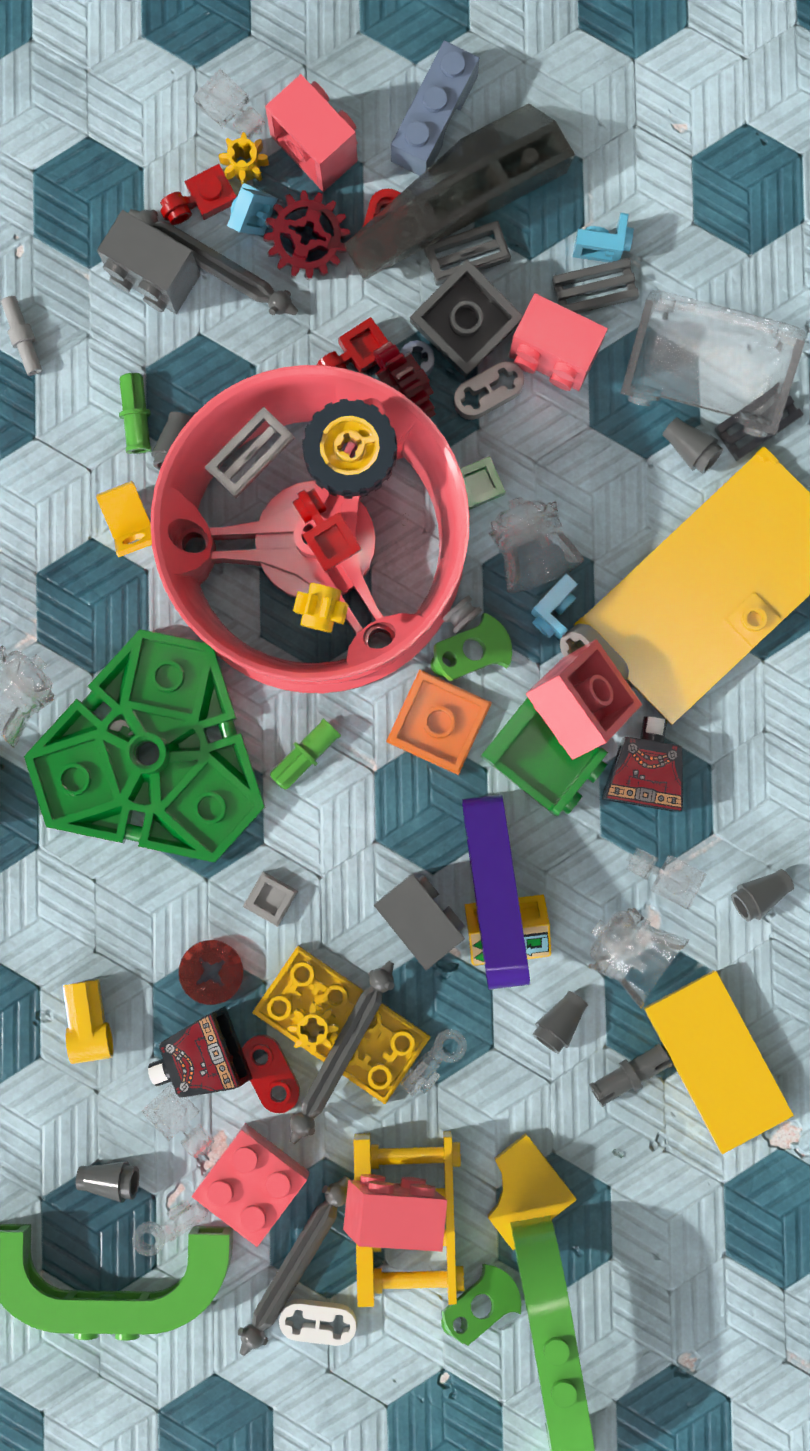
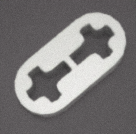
(318, 1332)

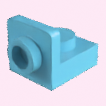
(251, 210)
(600, 245)
(557, 600)

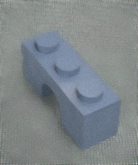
(429, 115)

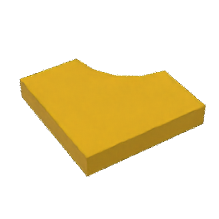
(528, 1188)

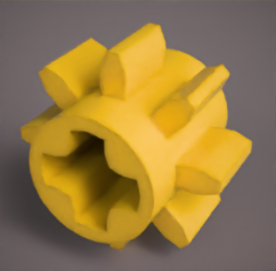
(246, 149)
(320, 607)
(304, 1035)

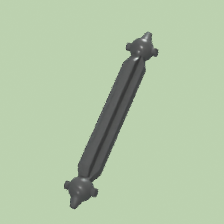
(222, 267)
(303, 1123)
(293, 1266)

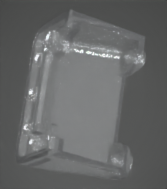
(714, 360)

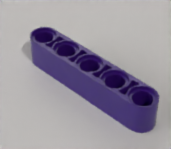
(495, 892)

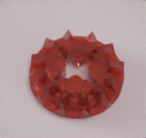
(209, 991)

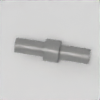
(21, 335)

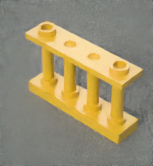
(373, 1280)

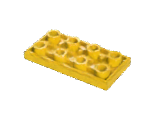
(387, 1045)
(718, 1062)

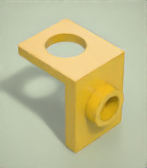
(125, 518)

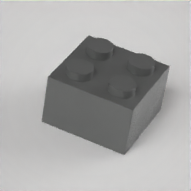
(148, 262)
(466, 318)
(420, 921)

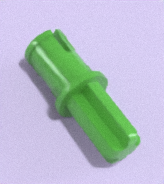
(134, 413)
(304, 754)

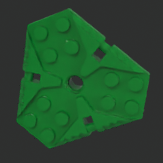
(196, 791)

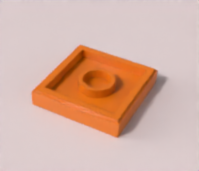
(438, 722)

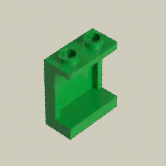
(538, 764)

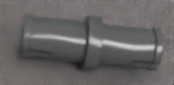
(630, 1075)

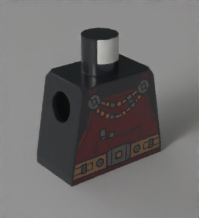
(647, 770)
(202, 1058)

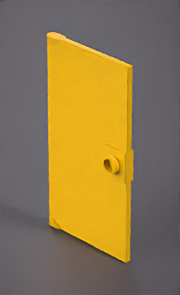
(711, 587)

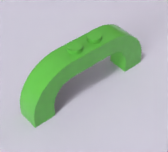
(111, 1312)
(552, 1335)

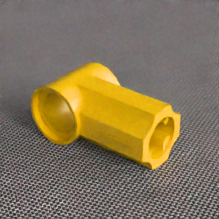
(88, 1034)

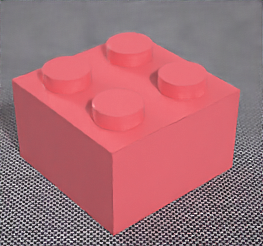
(312, 131)
(556, 343)
(584, 699)
(251, 1184)
(395, 1214)

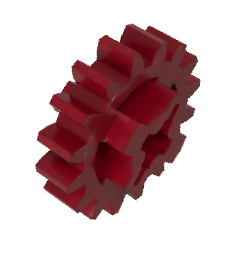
(288, 229)
(404, 375)

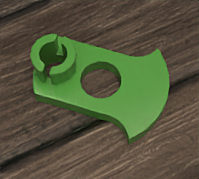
(491, 637)
(503, 1297)

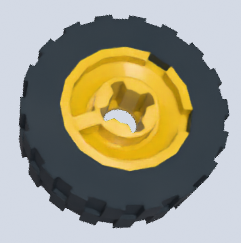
(334, 468)

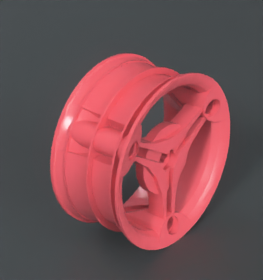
(294, 397)

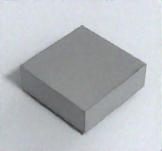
(270, 898)

